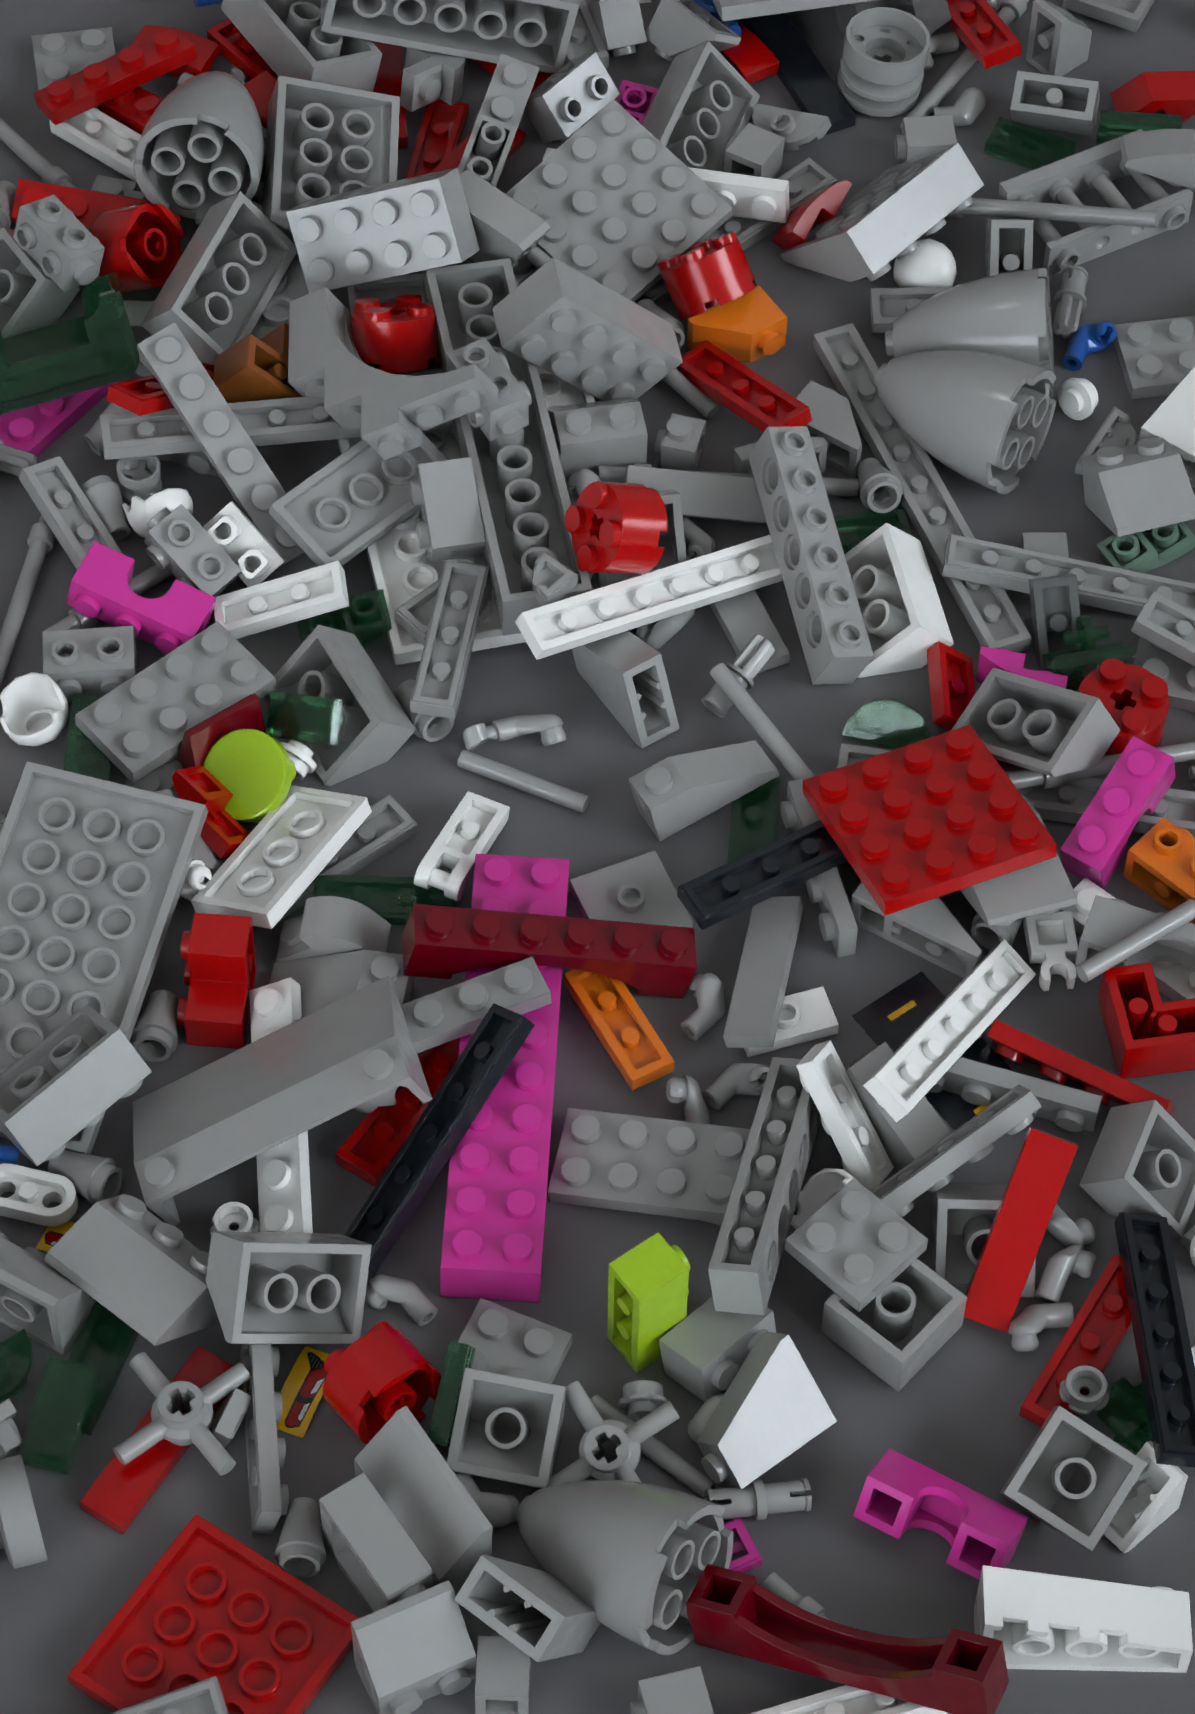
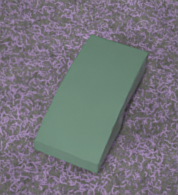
(1147, 548)

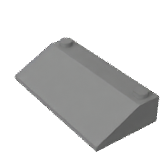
(272, 1092)

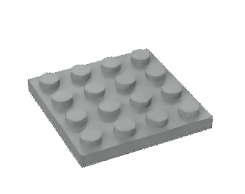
(619, 203)

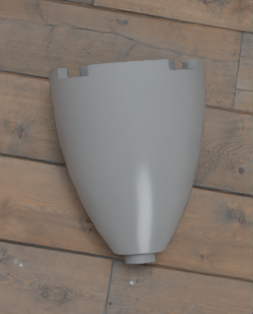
(201, 146)
(991, 315)
(971, 410)
(628, 1552)

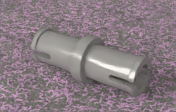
(761, 1499)

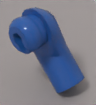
(1088, 340)

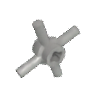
(171, 1424)
(600, 1431)

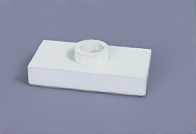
(802, 1019)

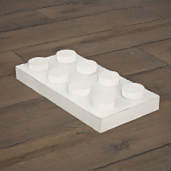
(282, 855)

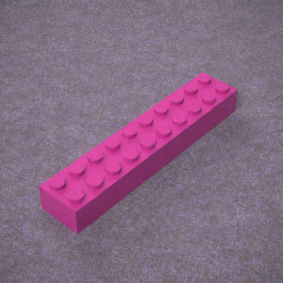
(503, 1159)

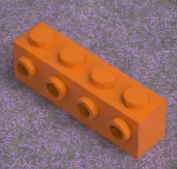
(1164, 864)

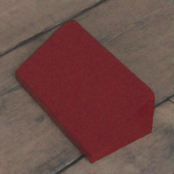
(201, 738)

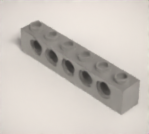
(810, 555)
(764, 1193)

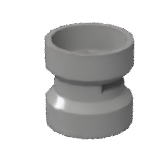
(139, 477)

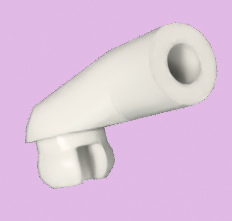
(195, 879)

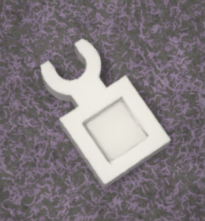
(1054, 944)

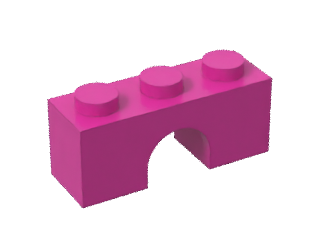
(103, 592)
(1104, 829)
(910, 1495)

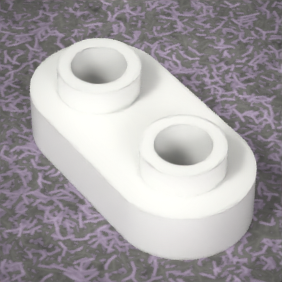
(33, 1193)

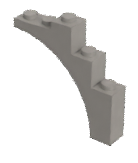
(384, 405)

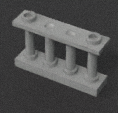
(1079, 173)

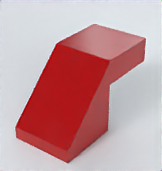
(1158, 90)

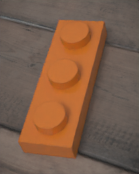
(620, 1027)

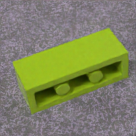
(646, 1299)

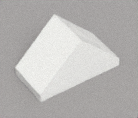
(1149, 1502)

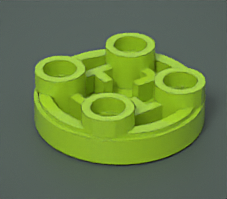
(253, 770)

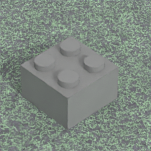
(900, 1325)

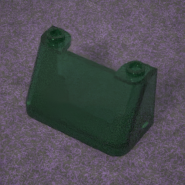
(70, 353)

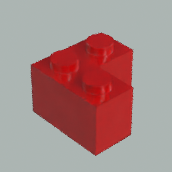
(219, 978)
(1142, 1030)

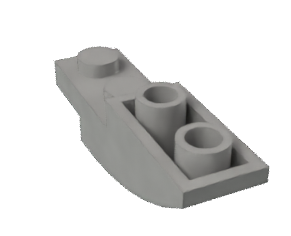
(498, 118)
(1161, 154)

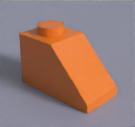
(742, 328)

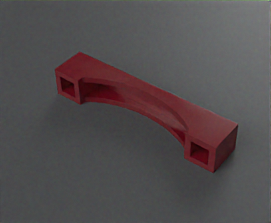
(456, 940)
(943, 1673)

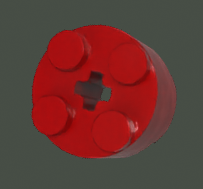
(139, 245)
(707, 275)
(396, 333)
(617, 528)
(1133, 699)
(377, 1379)

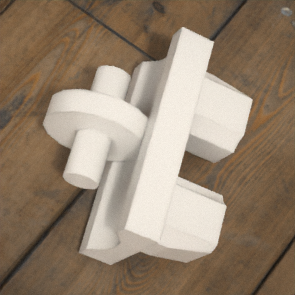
(244, 544)

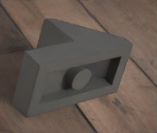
(1053, 612)

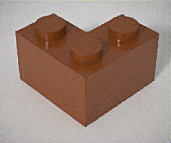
(255, 368)

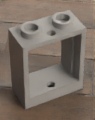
(371, 1545)

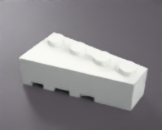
(1083, 1622)

